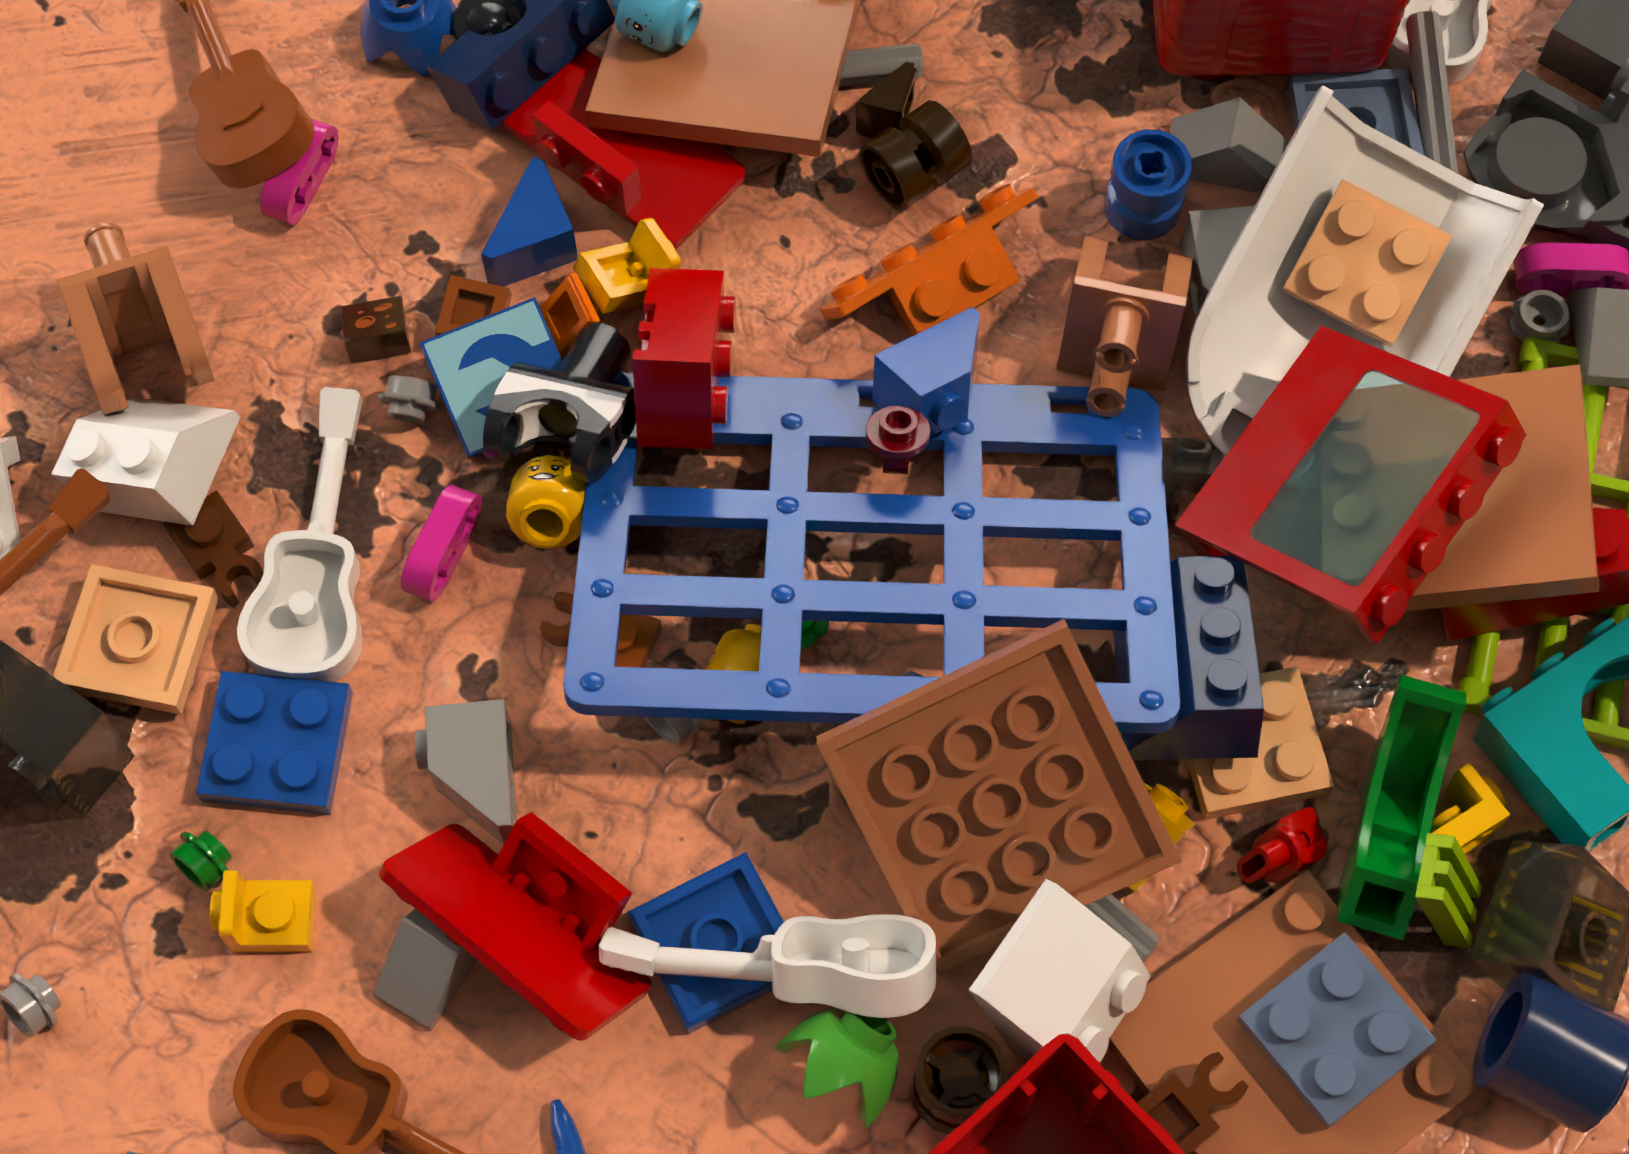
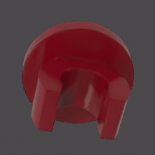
(897, 436)

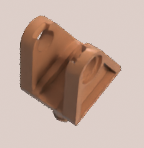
(128, 306)
(1121, 330)

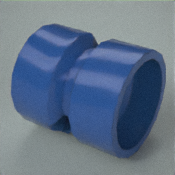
(1147, 184)

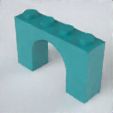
(1544, 747)

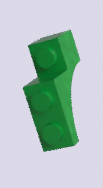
(1399, 807)

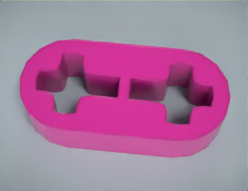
(292, 191)
(1571, 267)
(441, 543)

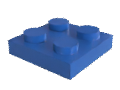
(275, 742)

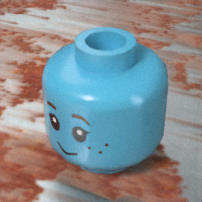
(658, 22)

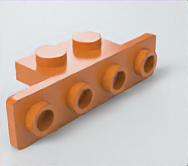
(945, 275)

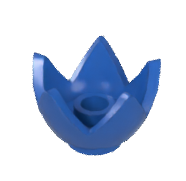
(409, 32)

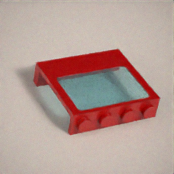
(1354, 478)

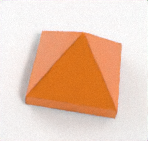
(568, 312)

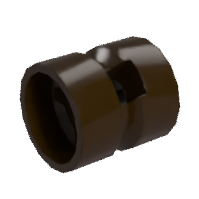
(921, 151)
(956, 1076)

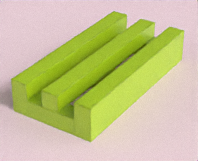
(1449, 901)

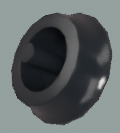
(485, 17)

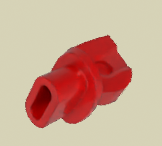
(1284, 849)

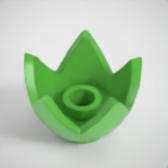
(845, 1052)

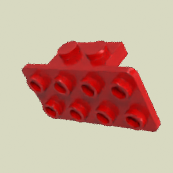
(629, 172)
(525, 916)

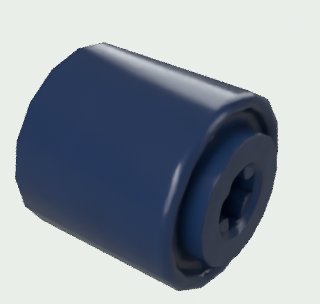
(1553, 1053)

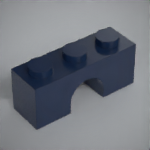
(497, 73)

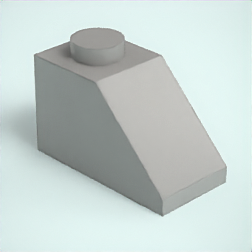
(472, 761)

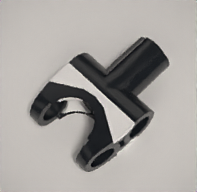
(567, 405)

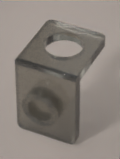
(1185, 470)

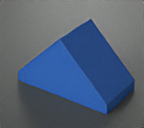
(531, 232)

